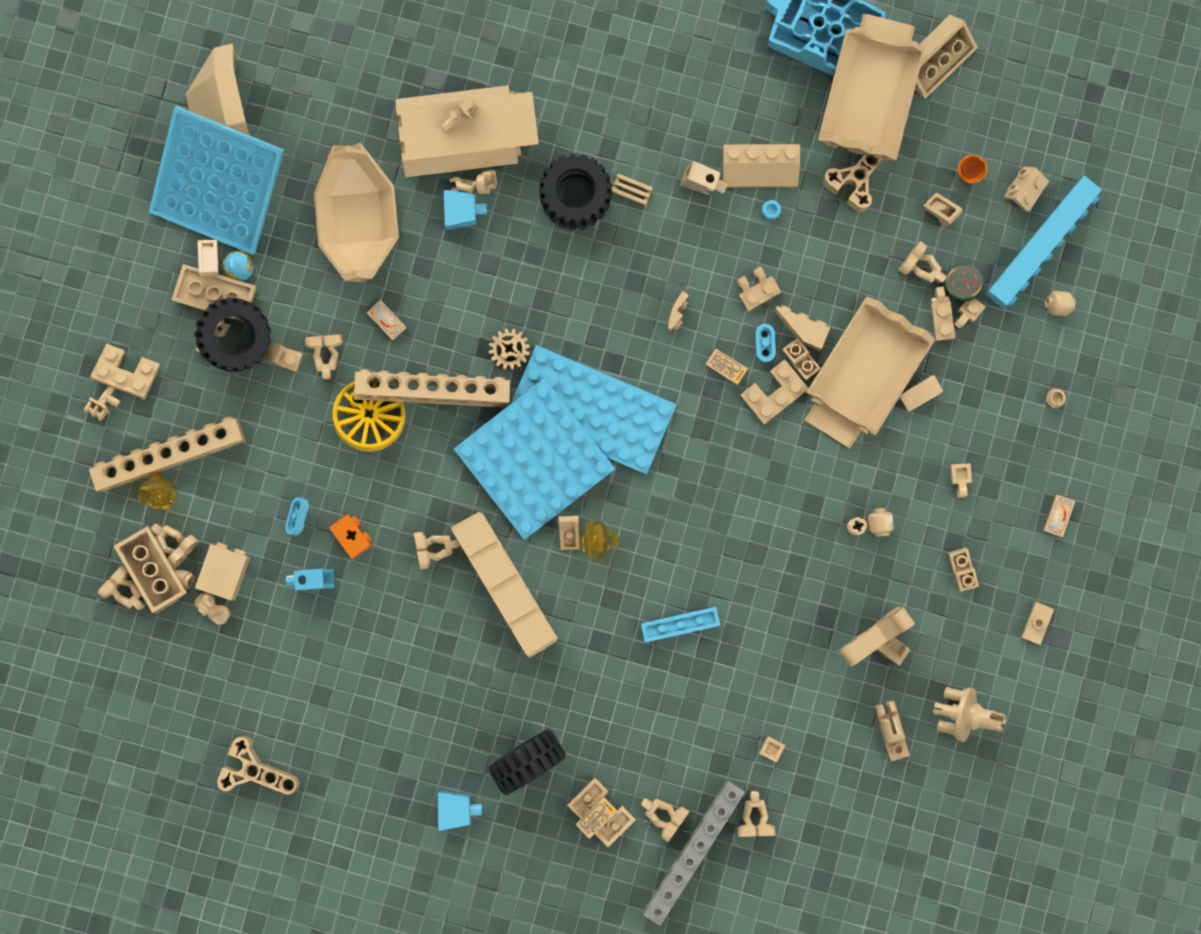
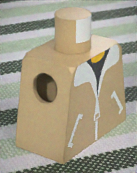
(696, 176)

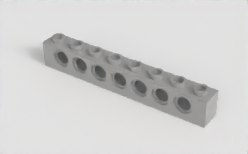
(693, 852)

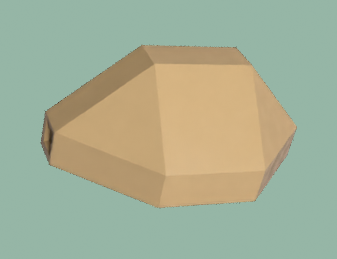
(216, 91)
(355, 213)

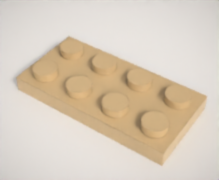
(202, 291)

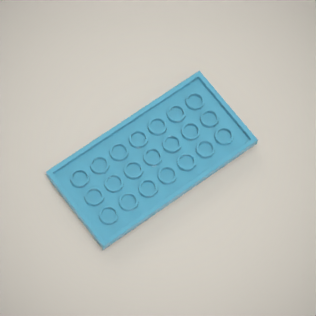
(616, 415)

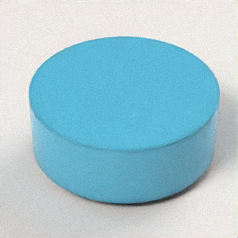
(771, 210)

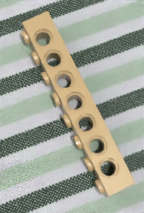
(383, 392)
(100, 472)

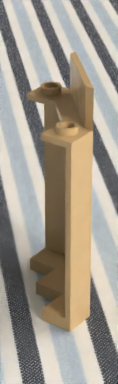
(872, 88)
(488, 140)
(866, 373)

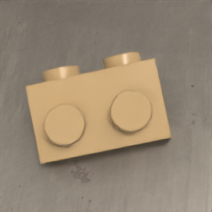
(1027, 187)

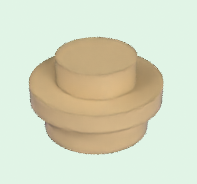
(1055, 398)

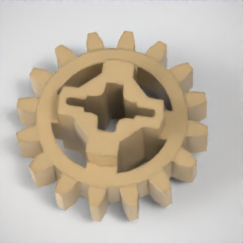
(516, 339)

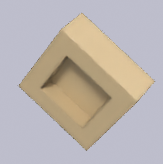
(772, 749)

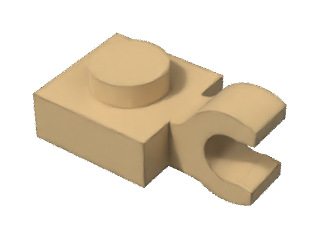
(970, 311)
(961, 476)

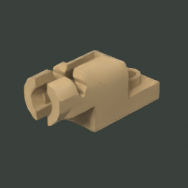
(892, 731)

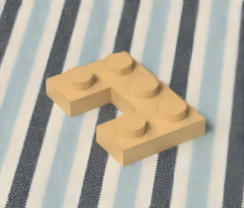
(134, 383)
(768, 407)
(588, 798)

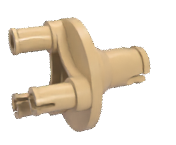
(967, 714)

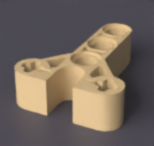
(860, 186)
(885, 629)
(248, 758)

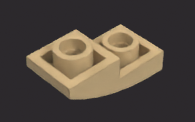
(675, 316)
(801, 359)
(921, 393)
(963, 570)

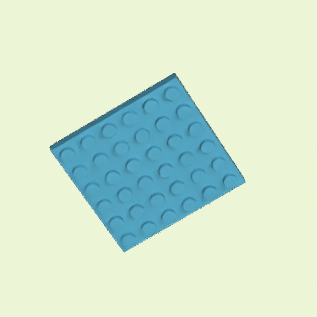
(215, 180)
(534, 458)

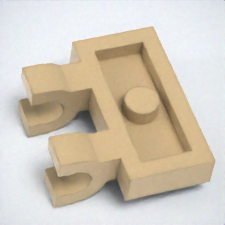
(759, 293)

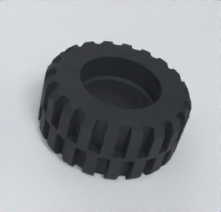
(568, 168)
(232, 308)
(527, 762)

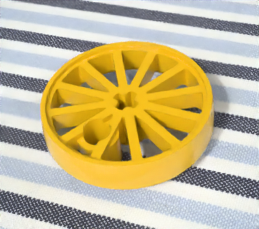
(359, 412)

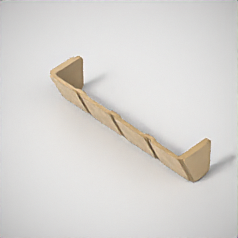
(504, 584)

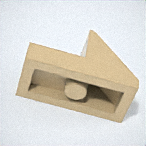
(942, 209)
(283, 357)
(569, 532)

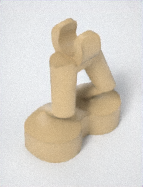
(483, 183)
(918, 254)
(330, 342)
(186, 545)
(425, 556)
(115, 580)
(207, 605)
(676, 817)
(749, 829)

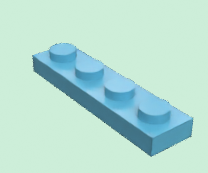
(680, 624)

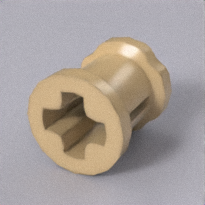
(851, 523)

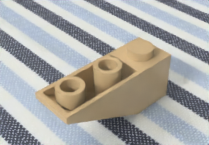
(807, 331)

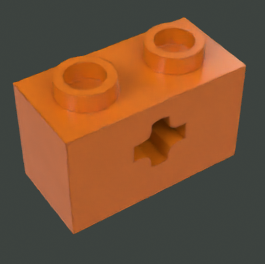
(341, 531)

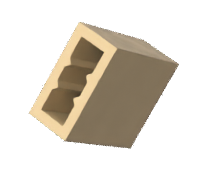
(223, 571)

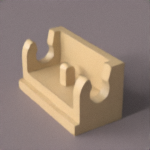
(894, 651)

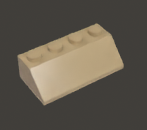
(944, 52)
(761, 165)
(150, 570)

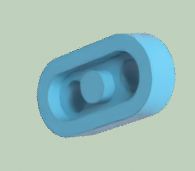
(765, 343)
(296, 516)

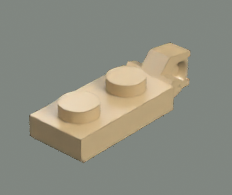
(942, 316)

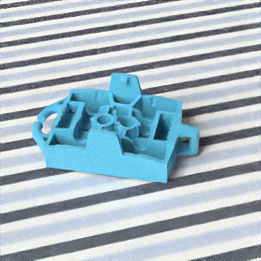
(818, 38)

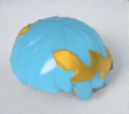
(238, 265)

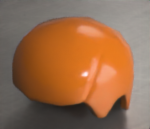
(972, 169)

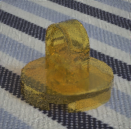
(157, 492)
(596, 540)

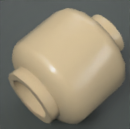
(1060, 303)
(880, 522)

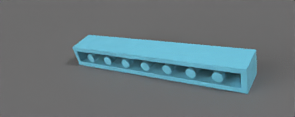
(1043, 242)

